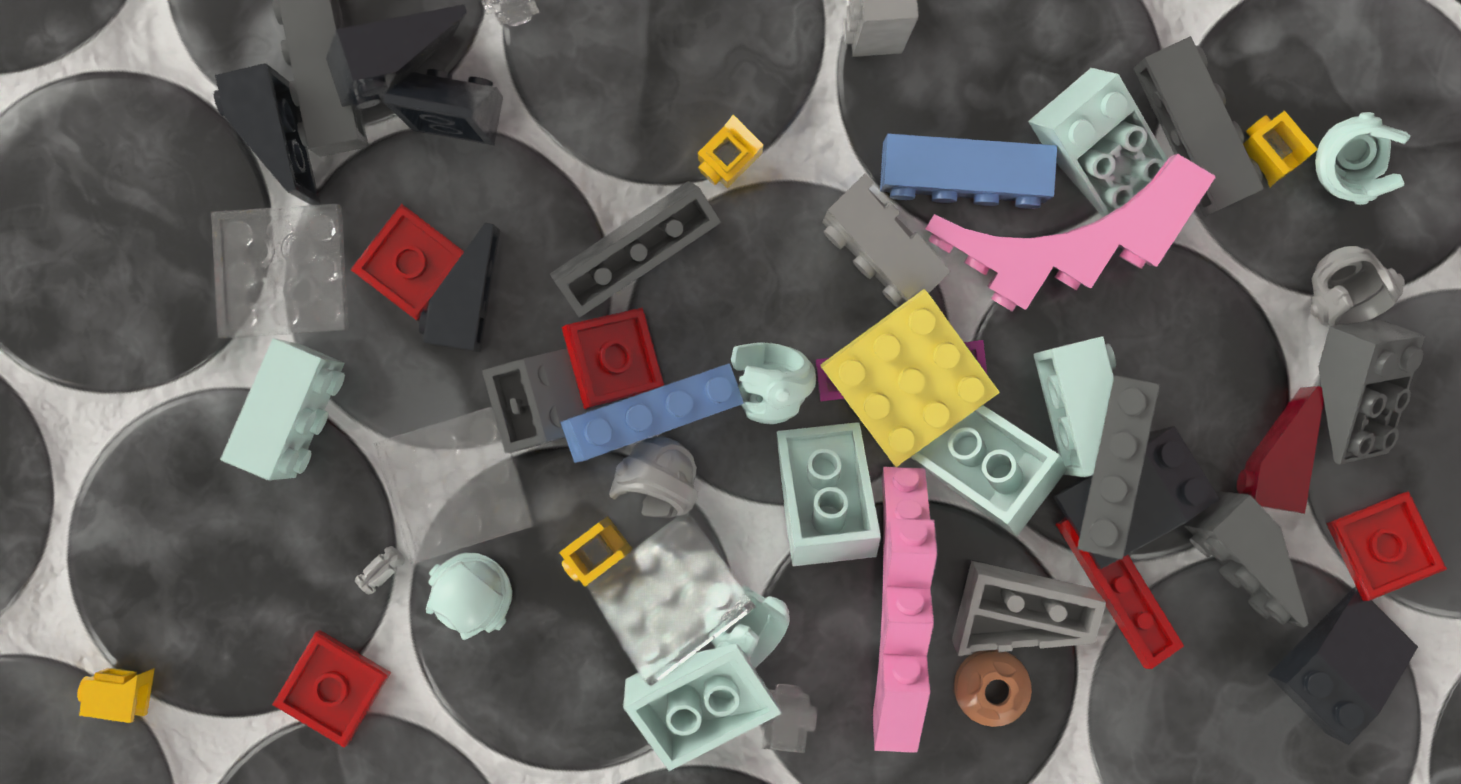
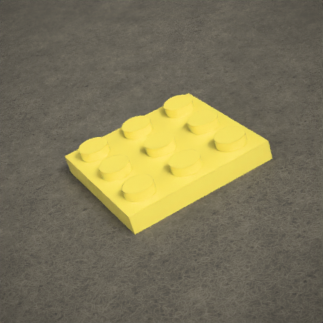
(910, 378)

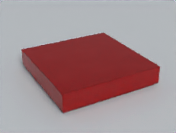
(407, 261)
(612, 357)
(1386, 546)
(331, 688)

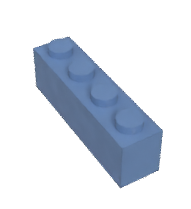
(968, 169)
(651, 413)

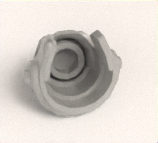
(1353, 287)
(661, 471)

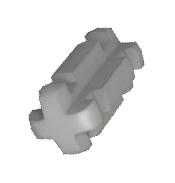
(379, 570)

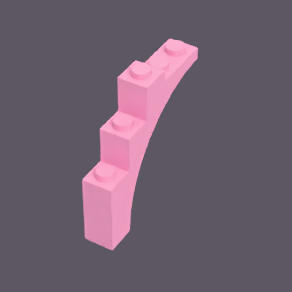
(1140, 227)
(906, 611)

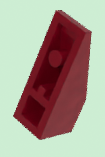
(1283, 461)

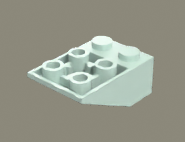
(1100, 139)

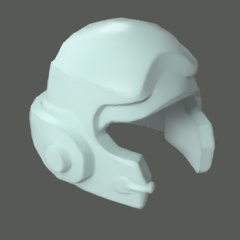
(1357, 154)
(773, 380)
(470, 594)
(759, 629)

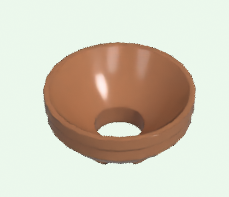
(976, 674)

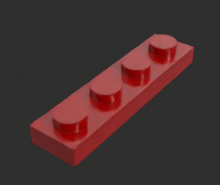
(1128, 603)

